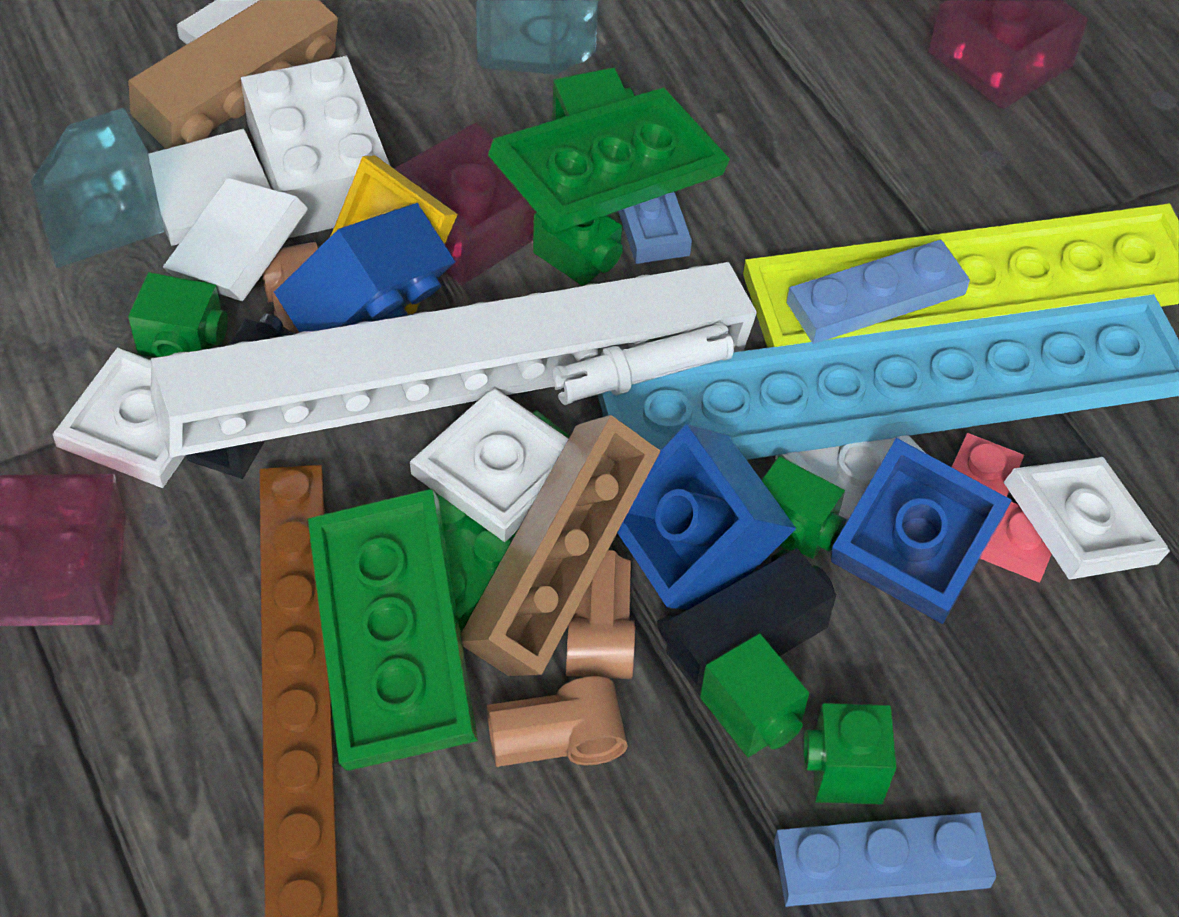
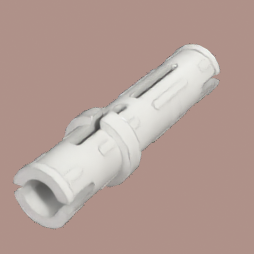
(622, 368)

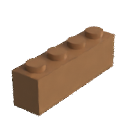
(201, 82)
(559, 547)

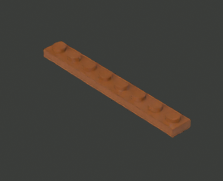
(295, 704)

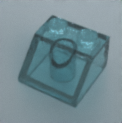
(535, 34)
(96, 189)

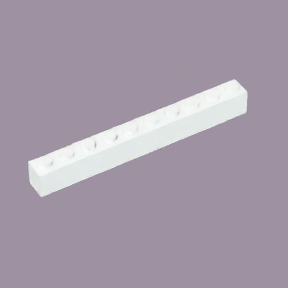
(427, 358)

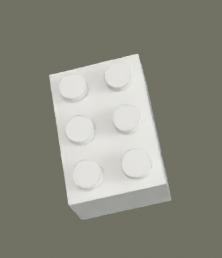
(311, 134)

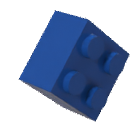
(367, 272)
(701, 519)
(919, 530)

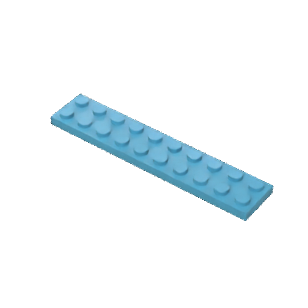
(915, 379)

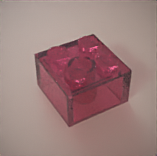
(1007, 44)
(491, 212)
(59, 549)

